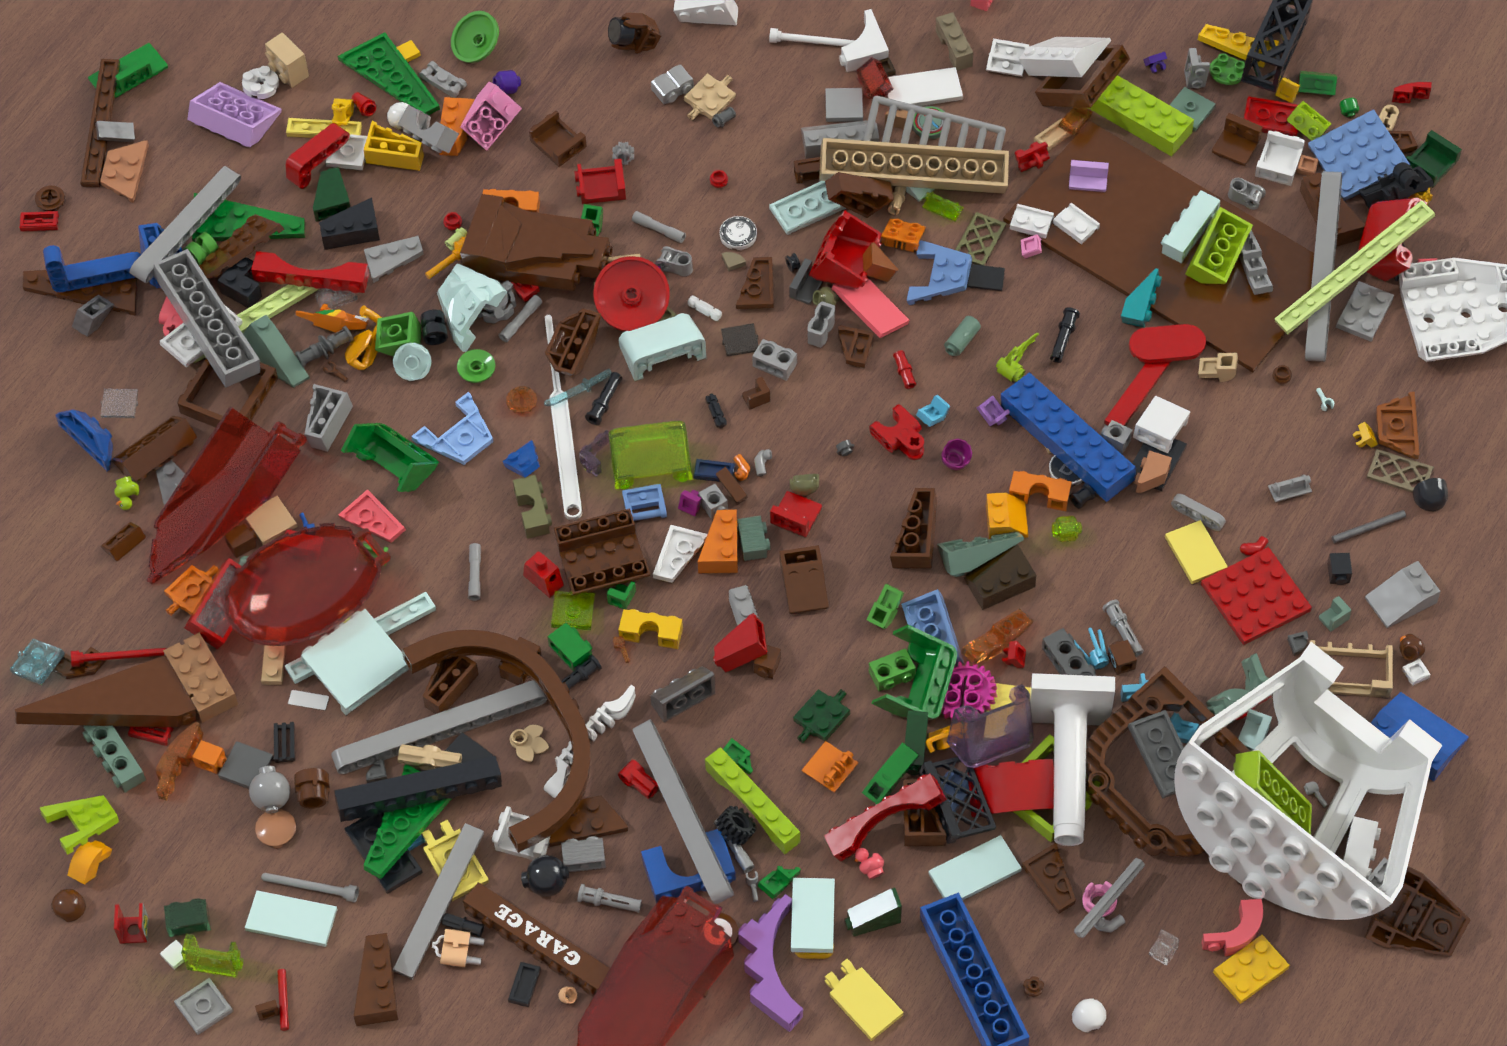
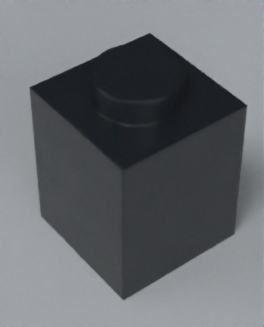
(1339, 568)

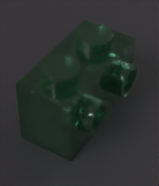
(187, 917)

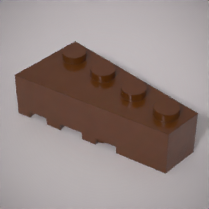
(1349, 225)
(916, 538)

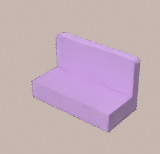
(1088, 176)

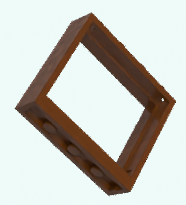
(1050, 94)
(250, 408)

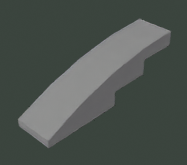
(1255, 266)

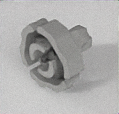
(500, 313)

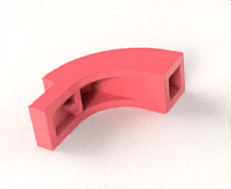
(1233, 941)

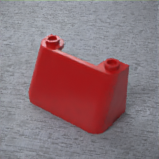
(1379, 218)
(842, 252)

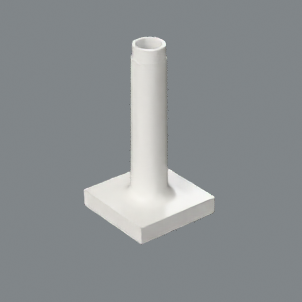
(1071, 705)

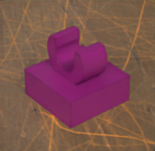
(690, 502)

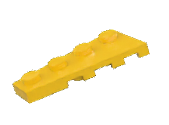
(1232, 43)

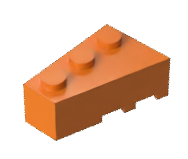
(452, 116)
(720, 546)

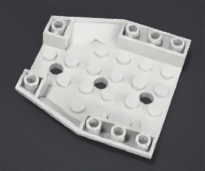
(1442, 293)

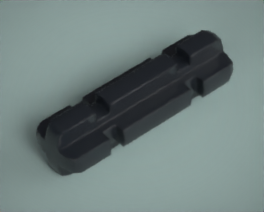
(716, 410)

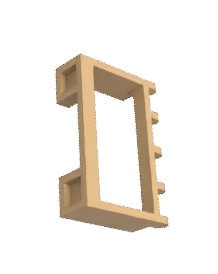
(1378, 687)

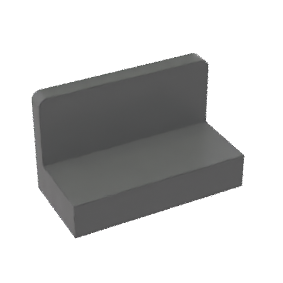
(803, 285)

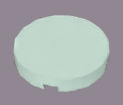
(412, 361)

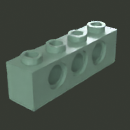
(129, 776)

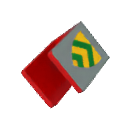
(122, 924)

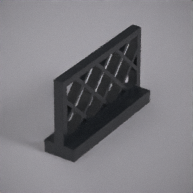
(944, 810)

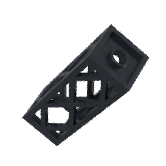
(1279, 11)

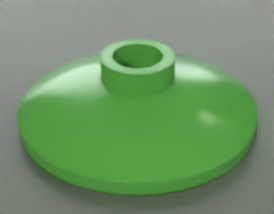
(476, 359)

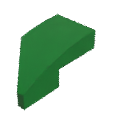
(739, 755)
(778, 880)

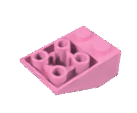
(489, 115)

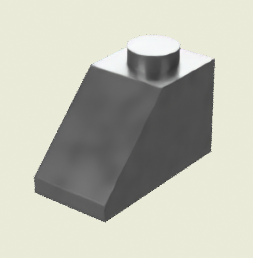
(91, 315)

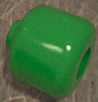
(1349, 107)

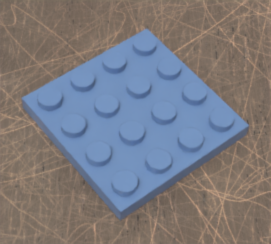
(1359, 151)

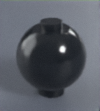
(545, 876)

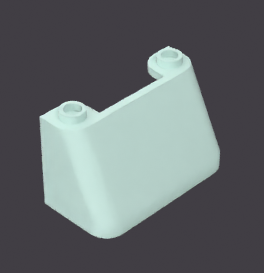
(660, 343)

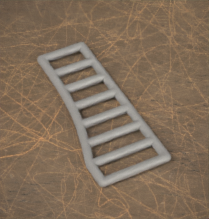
(930, 113)

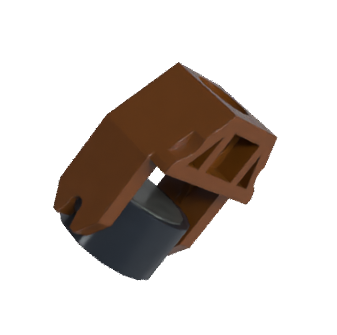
(633, 32)

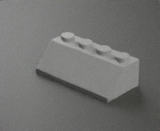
(814, 135)

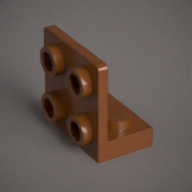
(1238, 139)

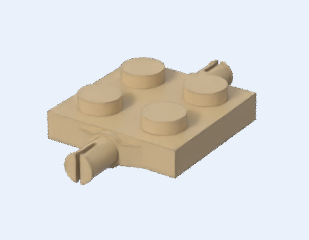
(709, 96)

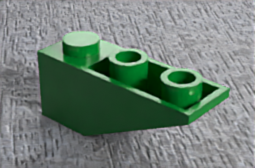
(890, 774)

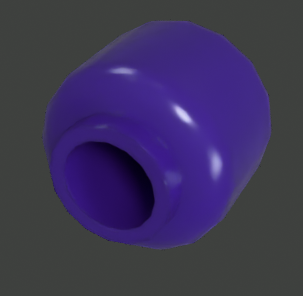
(507, 81)

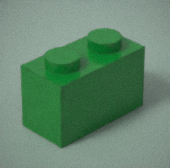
(569, 646)

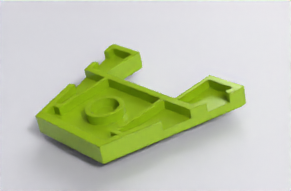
(87, 815)

